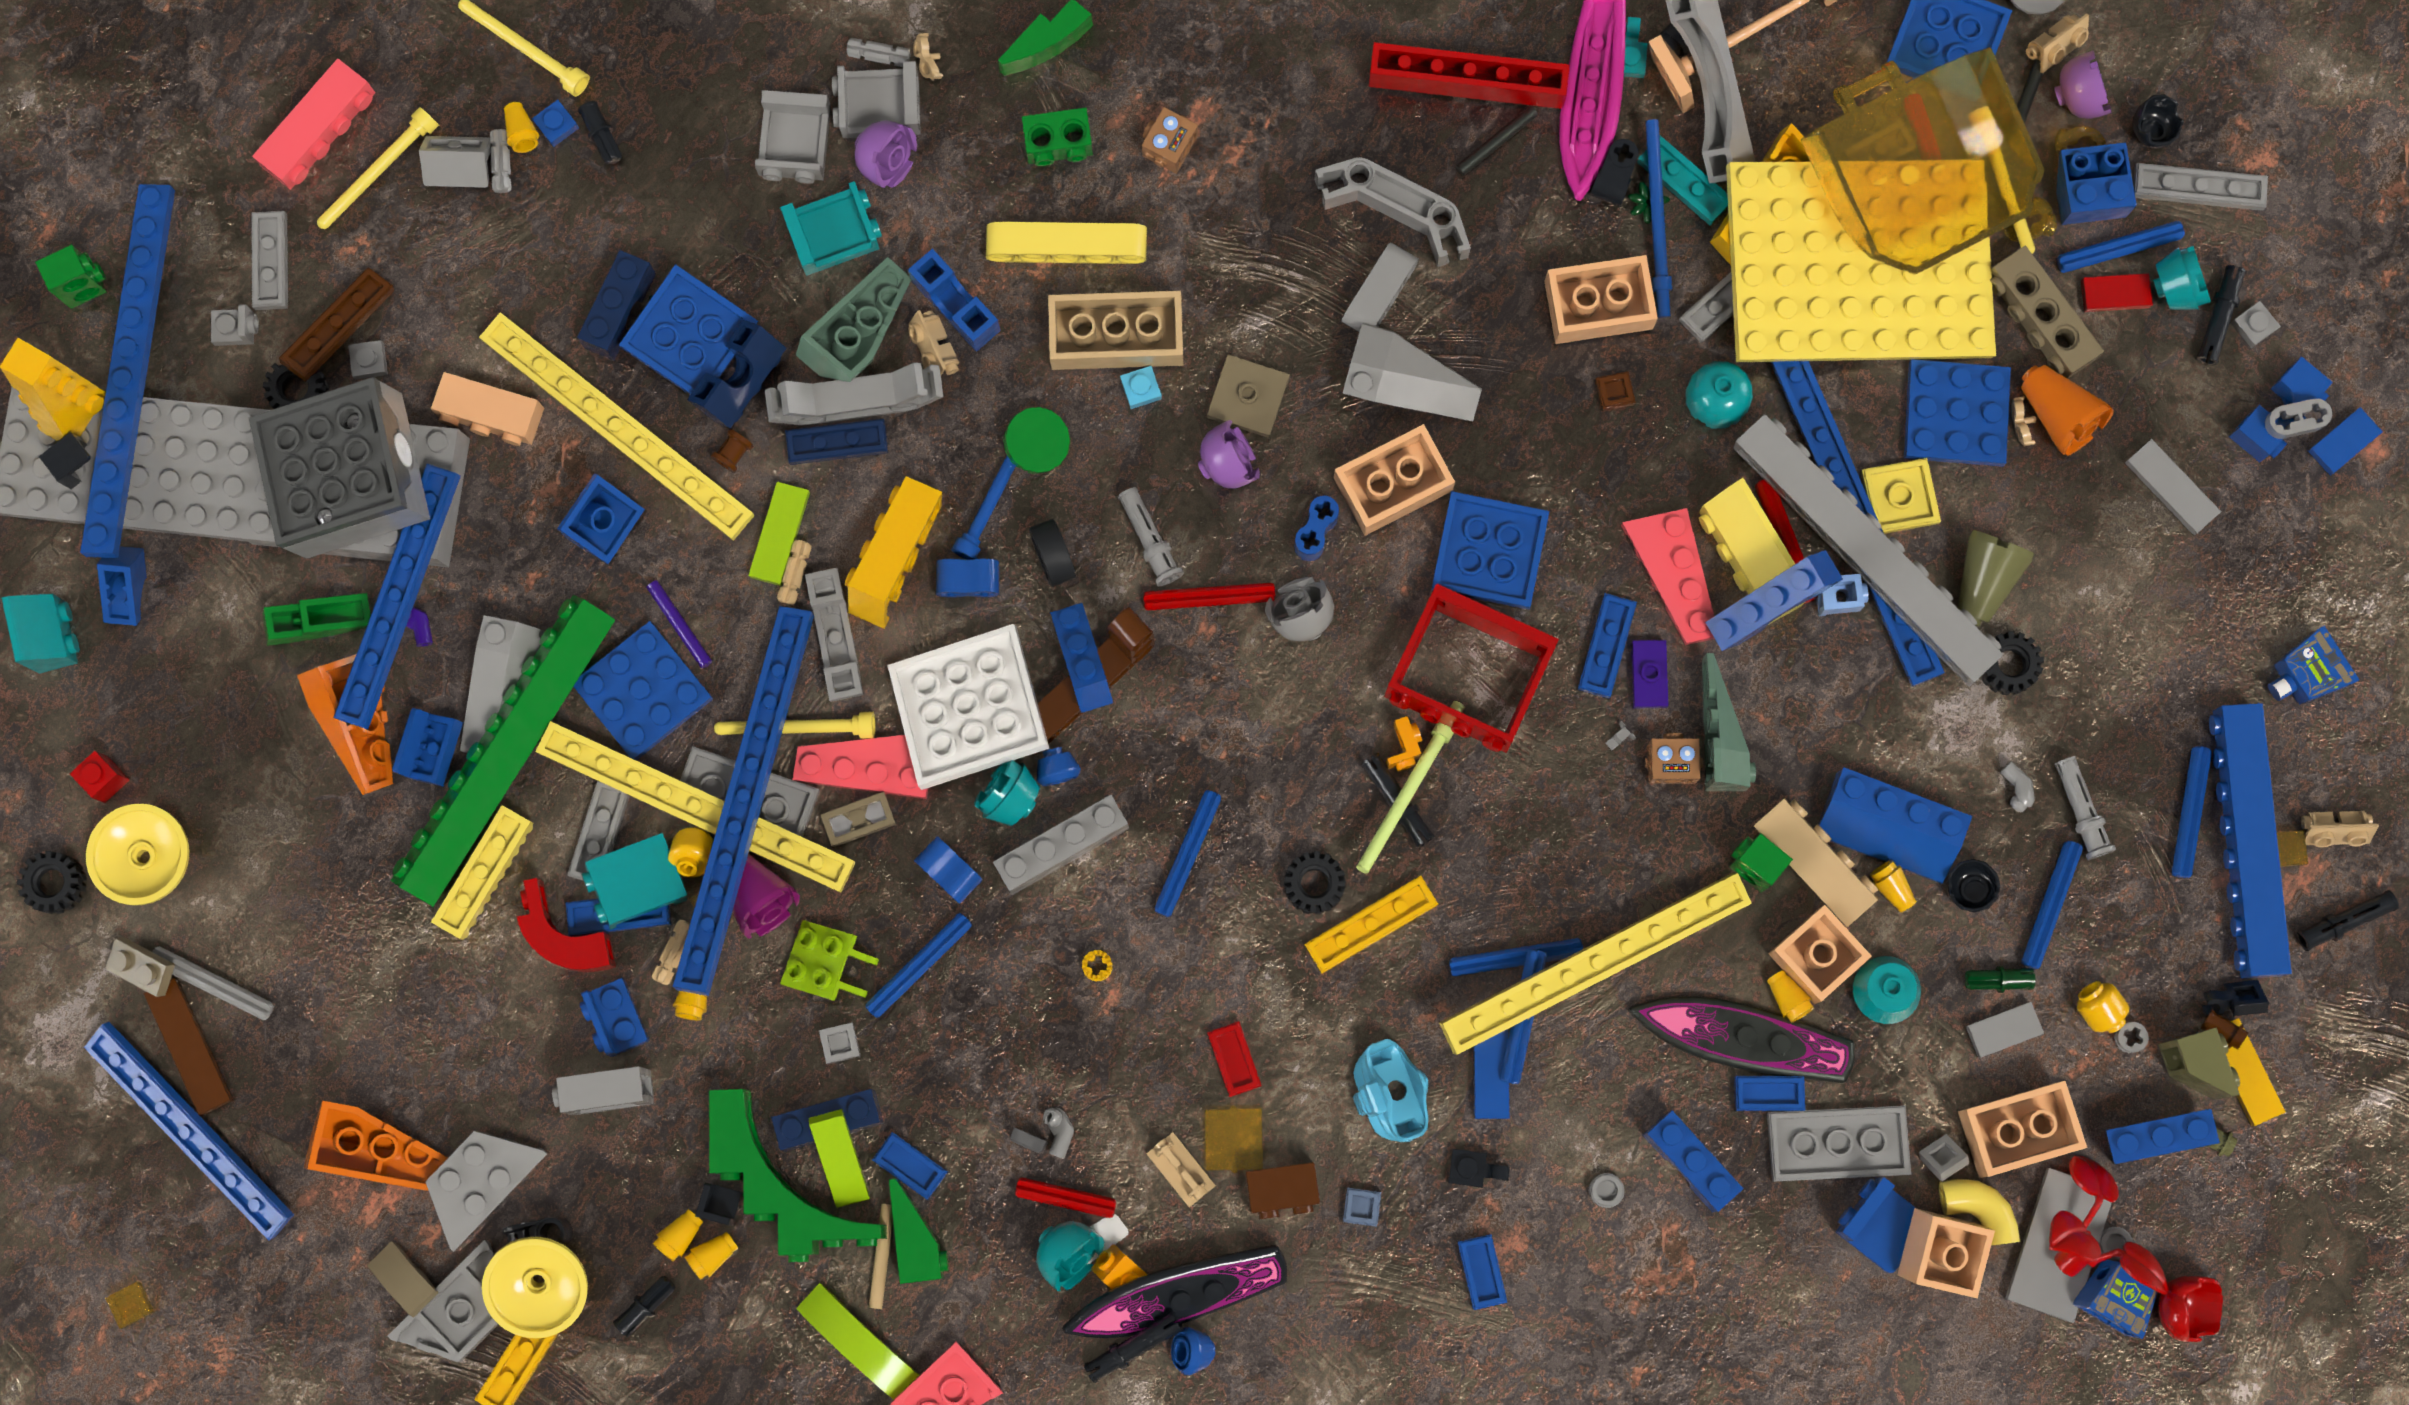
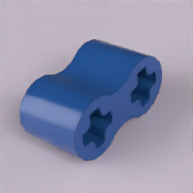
(1316, 528)
(967, 578)
(948, 870)

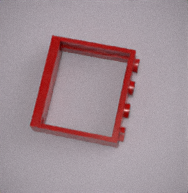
(1491, 623)

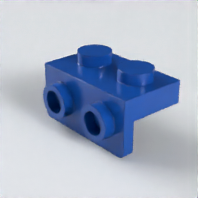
(427, 747)

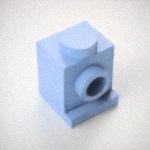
(1855, 592)

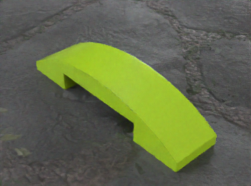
(856, 1342)

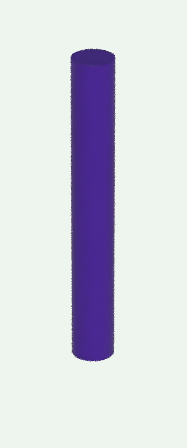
(679, 624)

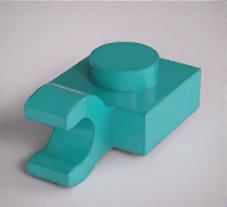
(1634, 51)

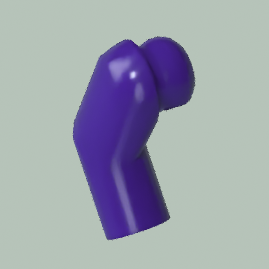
(420, 625)

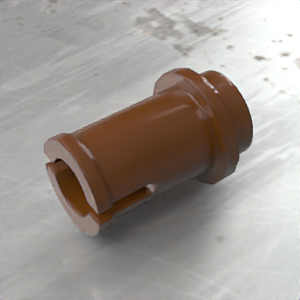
(2233, 1034)

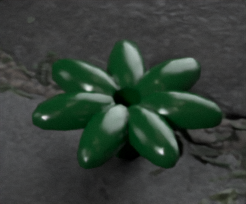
(1642, 206)

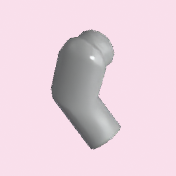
(2023, 787)
(1061, 1129)

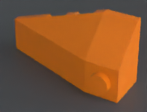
(360, 749)
(363, 1147)

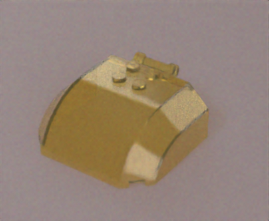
(1926, 161)

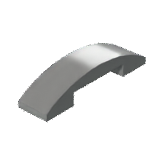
(834, 634)

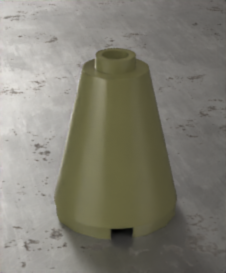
(1990, 574)

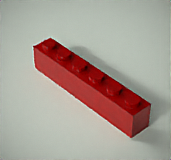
(1469, 75)

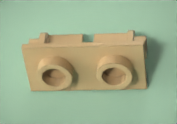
(2068, 35)
(926, 332)
(2353, 828)
(1181, 1169)

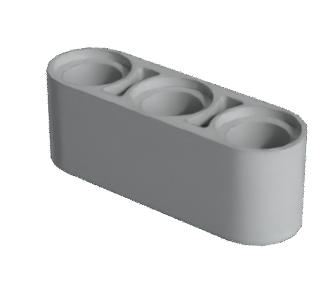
(1380, 288)

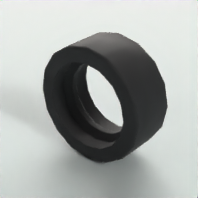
(1052, 552)

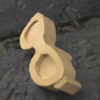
(927, 64)
(2020, 423)

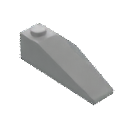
(1401, 375)
(497, 665)

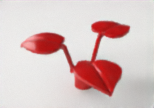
(2077, 1245)

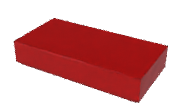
(2116, 292)
(1234, 1059)

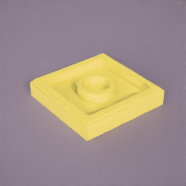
(1902, 495)

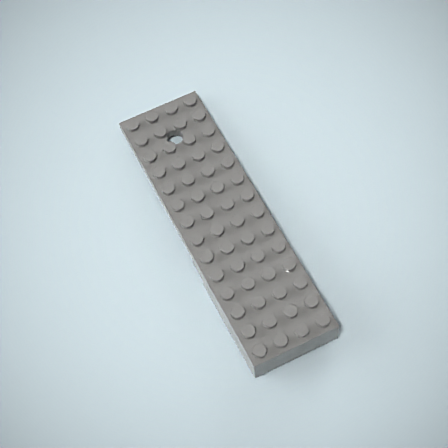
(193, 476)

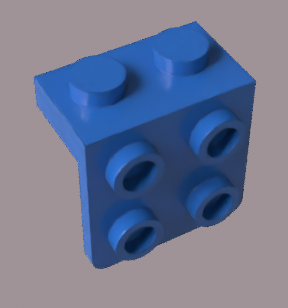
(1878, 1224)

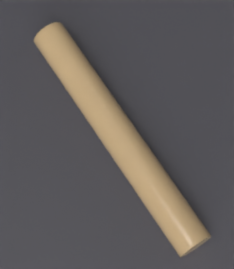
(881, 1259)

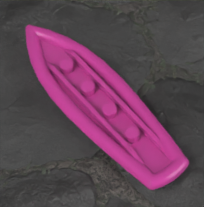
(1593, 92)

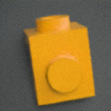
(1408, 737)
(1116, 1268)

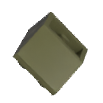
(2201, 1063)

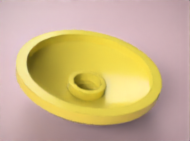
(117, 848)
(529, 1306)

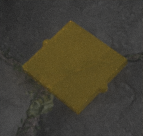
(1234, 1139)

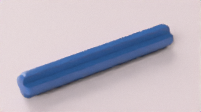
(2120, 246)
(2191, 812)
(1187, 853)
(2052, 904)
(1511, 957)
(918, 965)
(1520, 1033)

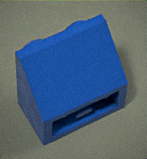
(2094, 184)

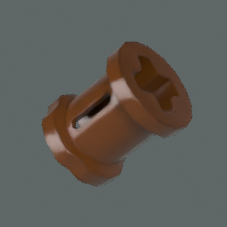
(731, 450)

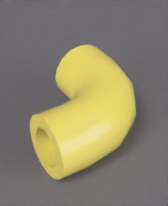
(1984, 1203)

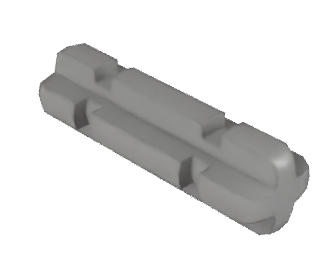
(877, 52)
(500, 161)

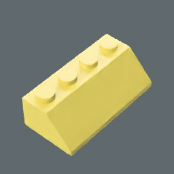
(1745, 538)

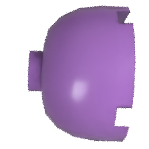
(2083, 88)
(884, 152)
(1227, 457)

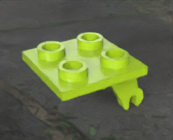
(820, 960)

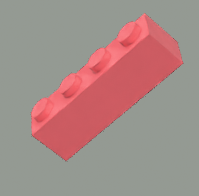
(314, 124)

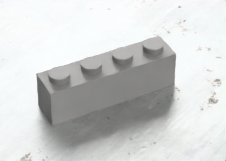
(1061, 845)

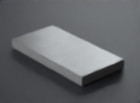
(785, 800)
(1838, 1143)
(2036, 1278)

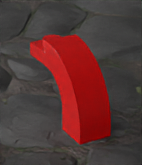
(577, 954)

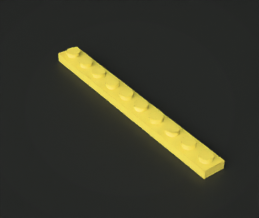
(616, 426)
(690, 804)
(1594, 963)

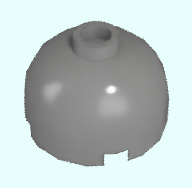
(1301, 609)

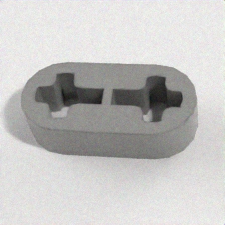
(2300, 425)

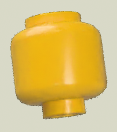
(690, 851)
(2102, 1007)

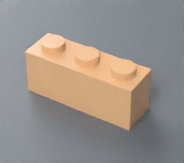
(487, 409)

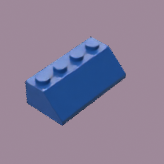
(1893, 825)

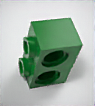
(1056, 128)
(72, 276)
(1759, 862)

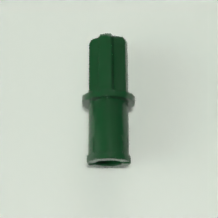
(2000, 979)

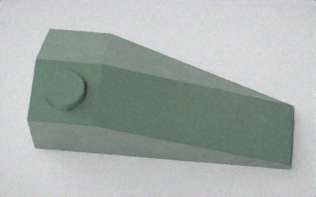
(853, 329)
(1725, 749)

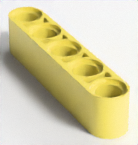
(1066, 242)

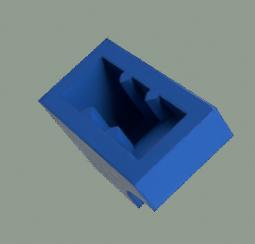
(122, 586)

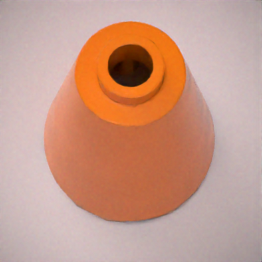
(2064, 408)

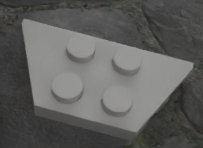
(477, 1181)
(456, 1316)

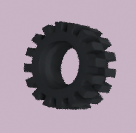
(278, 380)
(2030, 670)
(1322, 863)
(32, 877)

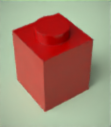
(99, 776)

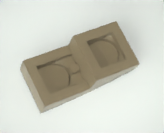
(402, 1279)

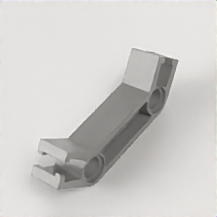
(1397, 199)
(861, 398)

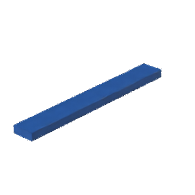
(395, 602)
(188, 1131)

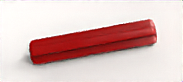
(1065, 1197)

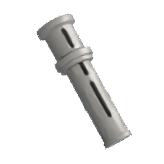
(1155, 549)
(2089, 823)

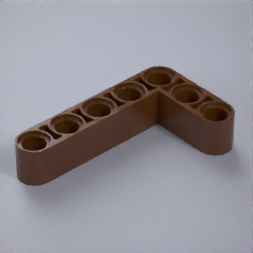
(1127, 645)

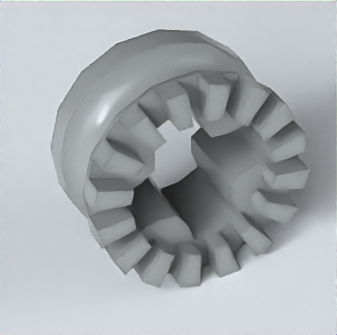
(2121, 1040)

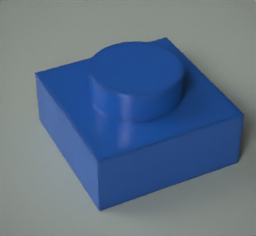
(555, 123)

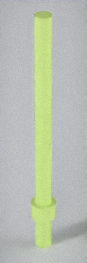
(1441, 734)

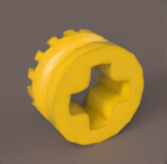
(1103, 974)

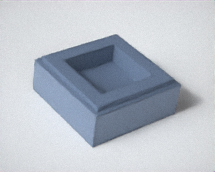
(1362, 1207)

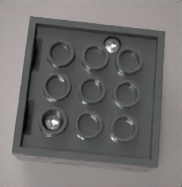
(339, 468)

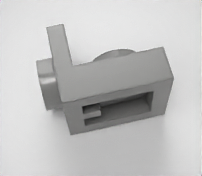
(234, 326)

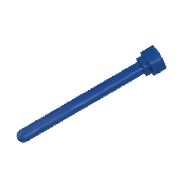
(968, 545)

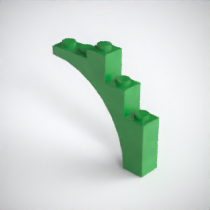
(738, 1150)

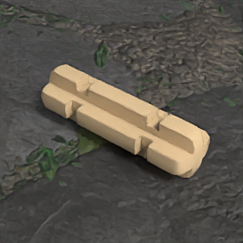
(794, 572)
(671, 954)

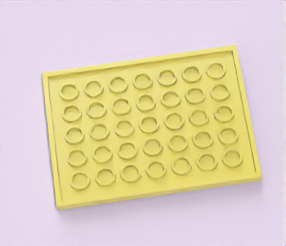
(1818, 297)

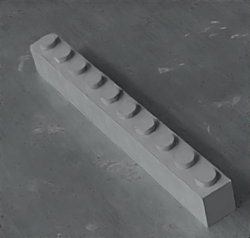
(1868, 550)

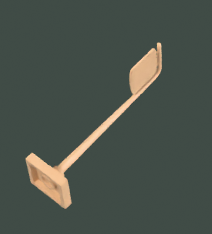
(1677, 70)

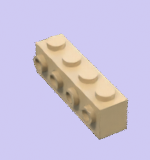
(1817, 863)

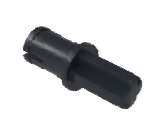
(600, 132)
(644, 1306)

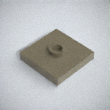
(1248, 395)

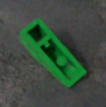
(916, 1245)

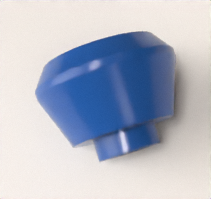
(1056, 767)
(1192, 1351)

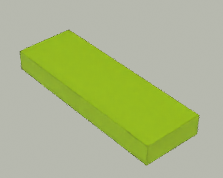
(779, 533)
(839, 1158)

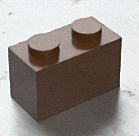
(1283, 1189)

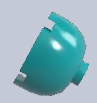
(1719, 394)
(1065, 1253)

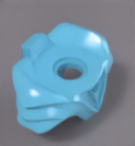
(1390, 1118)

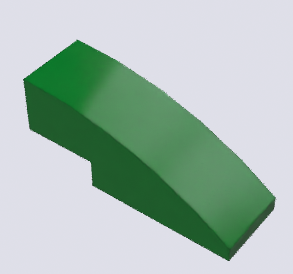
(1046, 38)
(315, 618)

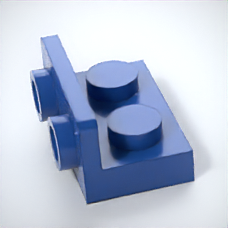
(614, 1018)

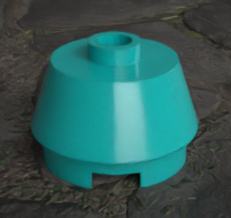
(2181, 280)
(1008, 794)
(1886, 989)

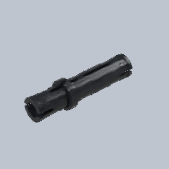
(2225, 302)
(1390, 789)
(2313, 935)
(1121, 1354)

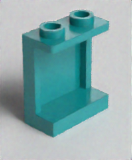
(832, 229)
(633, 881)

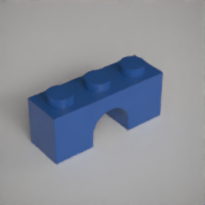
(951, 299)
(2297, 384)
(1081, 657)
(2162, 1136)
(1693, 1160)

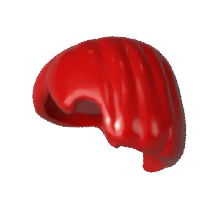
(2191, 1308)

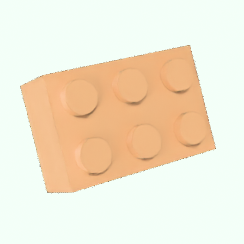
(1600, 299)
(1394, 480)
(2022, 1129)

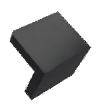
(66, 458)
(719, 1204)

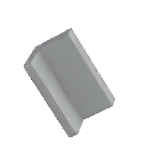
(455, 161)

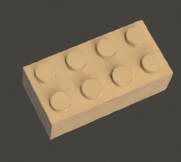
(1115, 330)

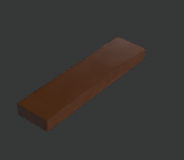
(336, 324)
(189, 1049)

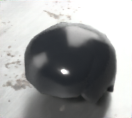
(2157, 122)
(1973, 885)

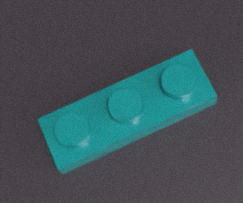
(1689, 183)

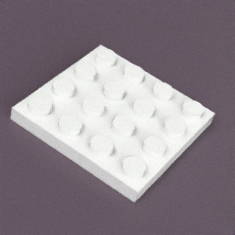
(967, 706)

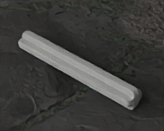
(217, 985)

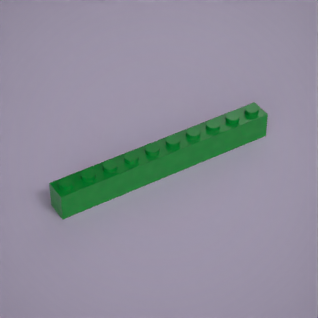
(502, 750)

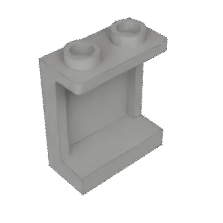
(876, 97)
(793, 136)

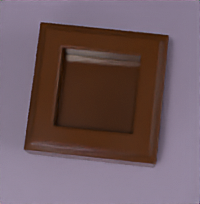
(1615, 391)

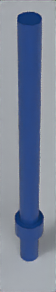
(1661, 282)

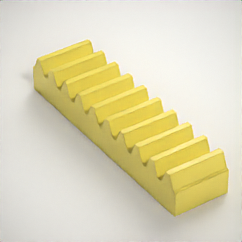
(482, 873)

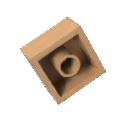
(1820, 954)
(1945, 1253)

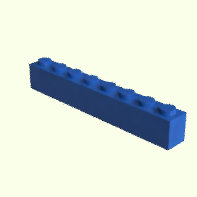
(2250, 841)

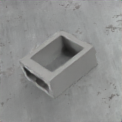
(603, 1091)

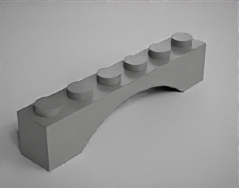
(1725, 122)

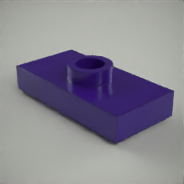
(1649, 674)

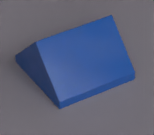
(600, 519)

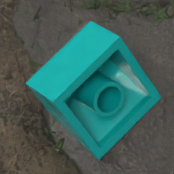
(41, 631)

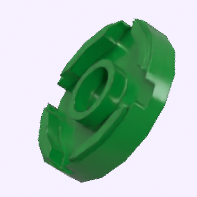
(1036, 440)

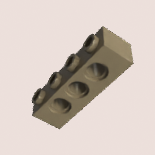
(2045, 296)

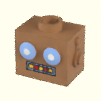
(1169, 139)
(1673, 760)

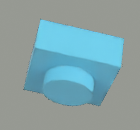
(1140, 387)

